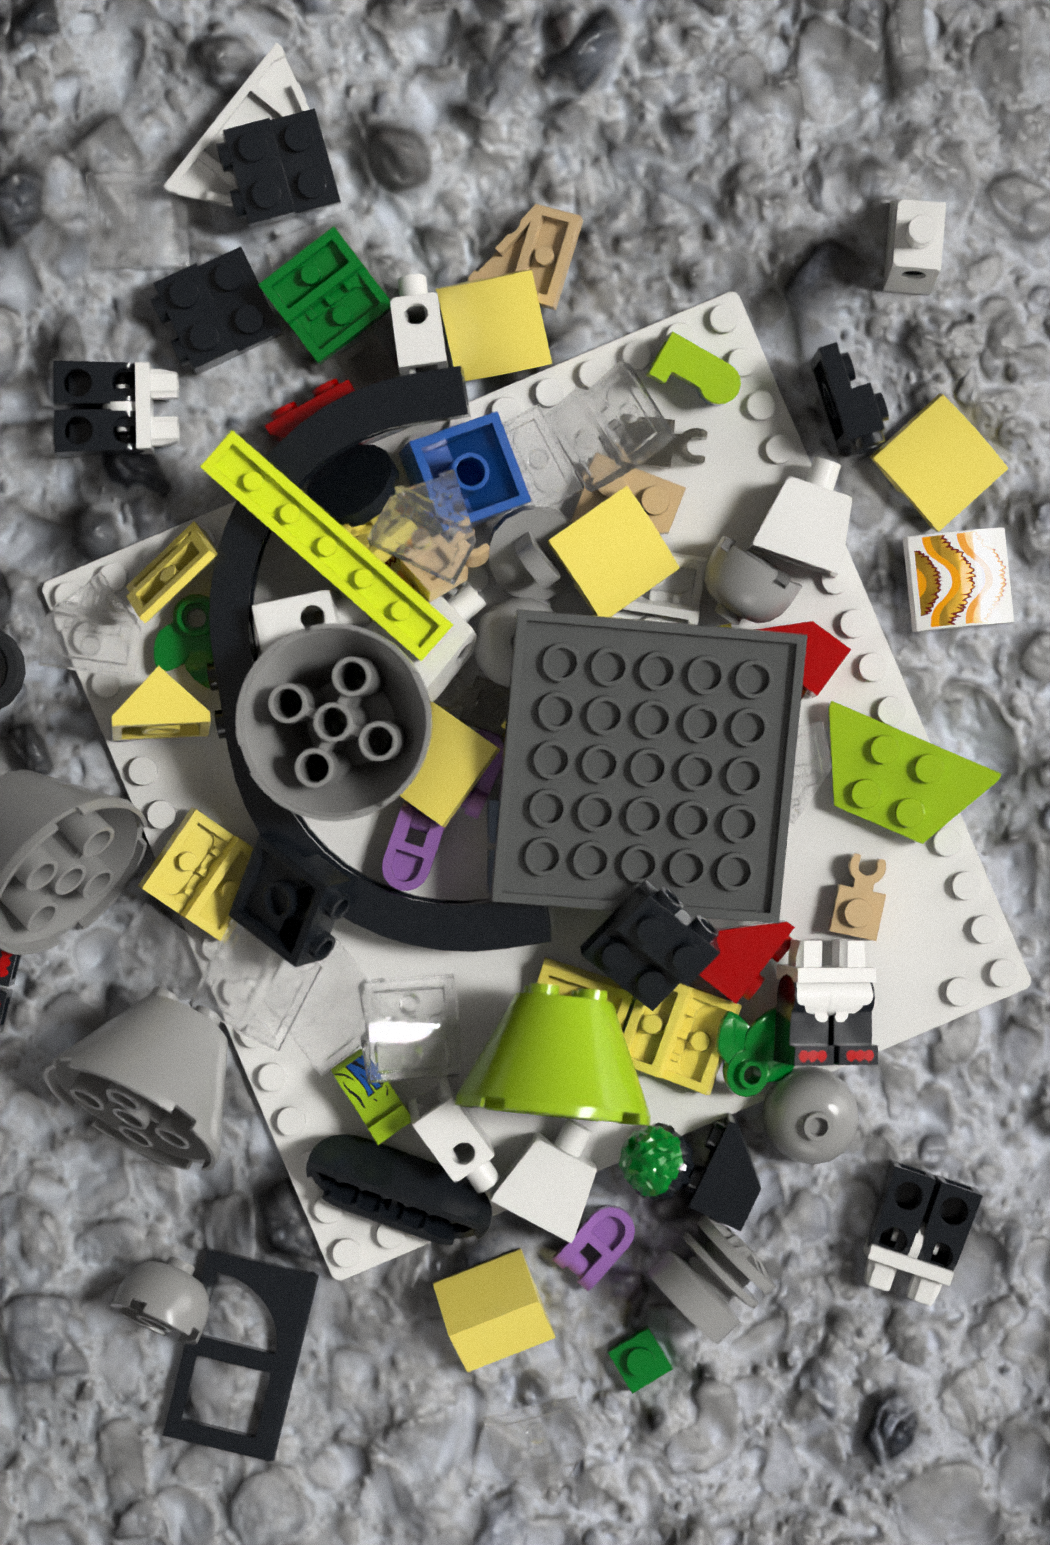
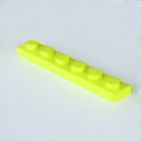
(326, 545)

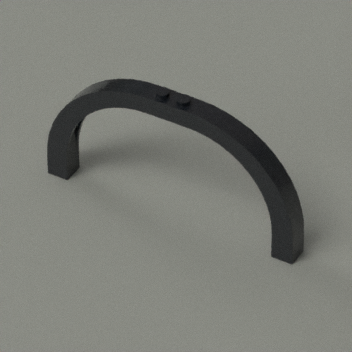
(309, 447)

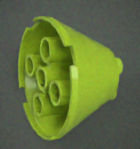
(558, 1061)

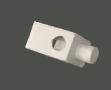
(914, 245)
(417, 327)
(808, 521)
(291, 614)
(453, 649)
(446, 1125)
(550, 1181)

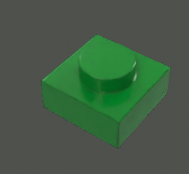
(640, 1359)

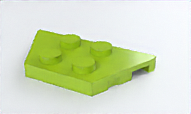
(899, 777)

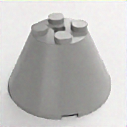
(293, 729)
(61, 857)
(151, 1080)

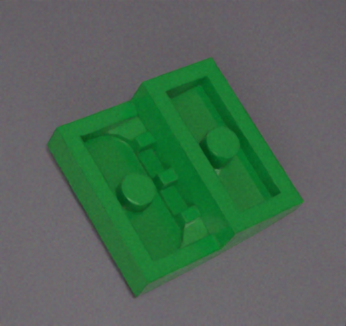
(326, 295)

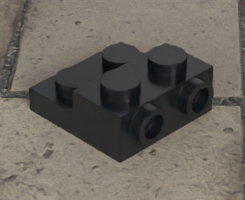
(278, 168)
(215, 311)
(852, 413)
(291, 901)
(652, 945)

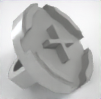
(521, 556)

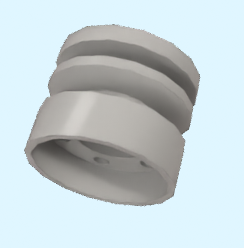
(711, 1278)

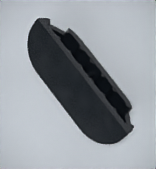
(397, 1189)

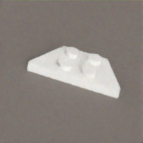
(266, 94)

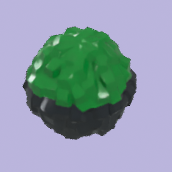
(656, 1161)

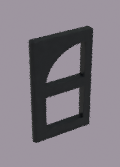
(289, 1299)

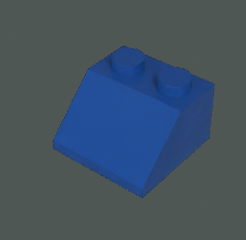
(481, 461)

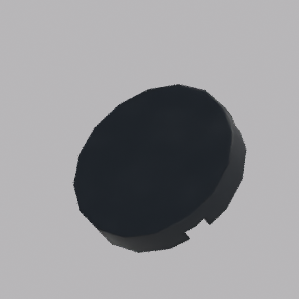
(355, 484)

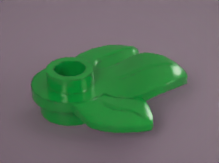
(185, 644)
(748, 1046)

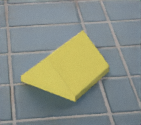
(160, 711)
(493, 1310)

